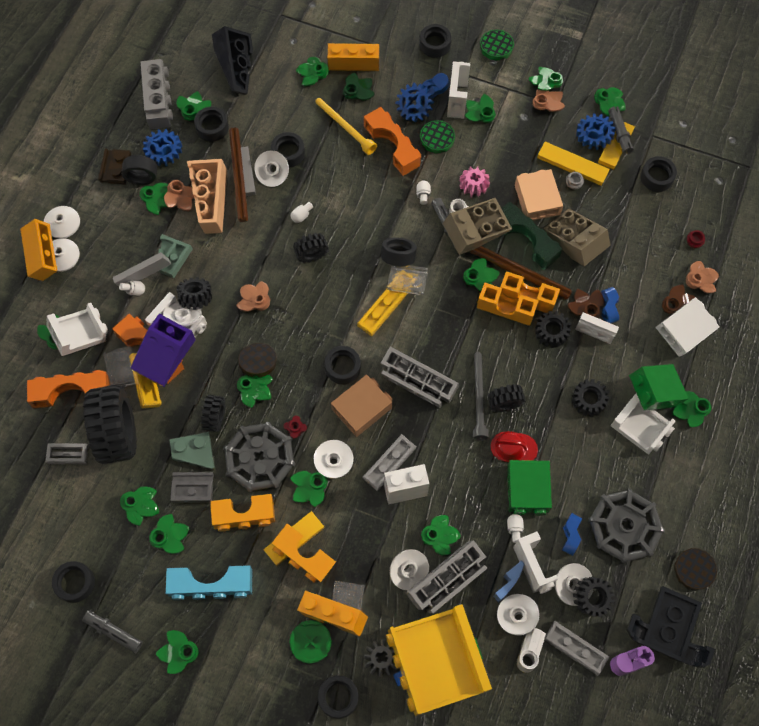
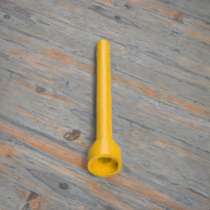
(367, 145)

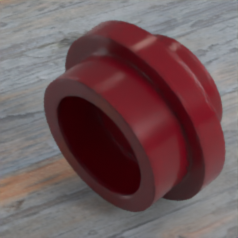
(695, 239)

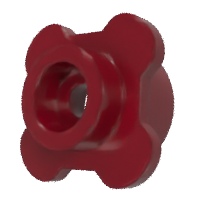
(294, 433)

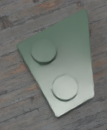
(176, 252)
(193, 450)

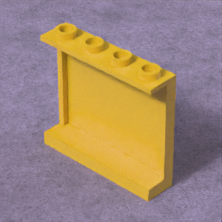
(438, 660)

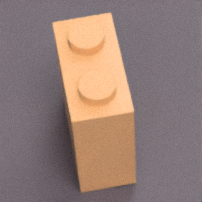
(538, 194)

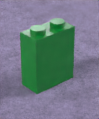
(658, 387)
(529, 487)

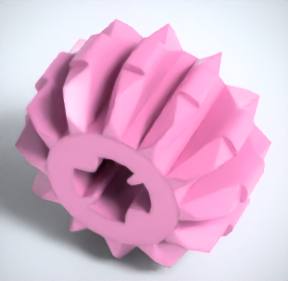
(474, 181)

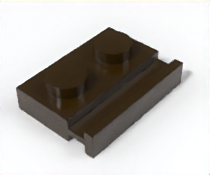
(112, 166)

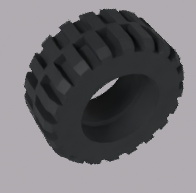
(110, 424)

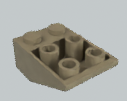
(476, 225)
(578, 236)

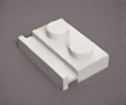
(597, 328)

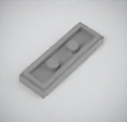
(247, 171)
(143, 269)
(389, 461)
(576, 648)

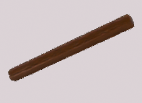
(238, 175)
(519, 270)

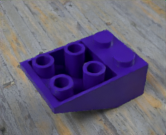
(162, 349)

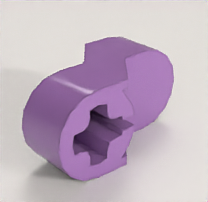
(641, 658)

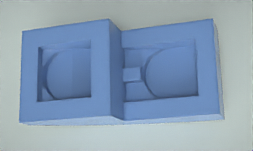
(511, 577)

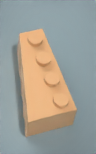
(209, 191)

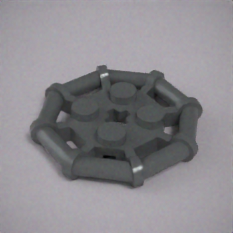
(261, 467)
(630, 536)

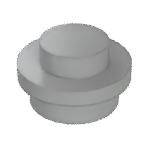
(574, 180)

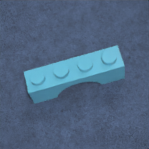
(235, 582)

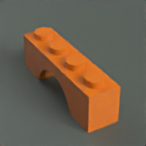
(380, 125)
(131, 333)
(44, 391)

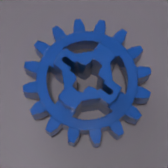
(420, 95)
(595, 131)
(162, 147)

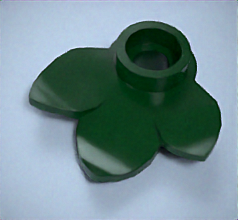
(358, 88)

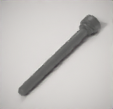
(480, 431)

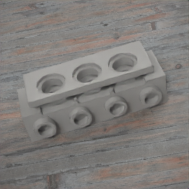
(155, 94)
(420, 374)
(444, 575)

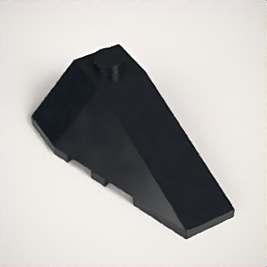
(233, 53)

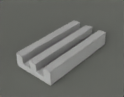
(83, 454)

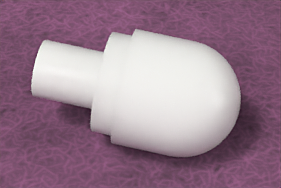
(423, 191)
(301, 212)
(133, 287)
(515, 526)

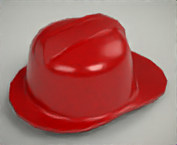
(513, 446)

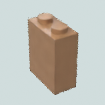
(362, 405)

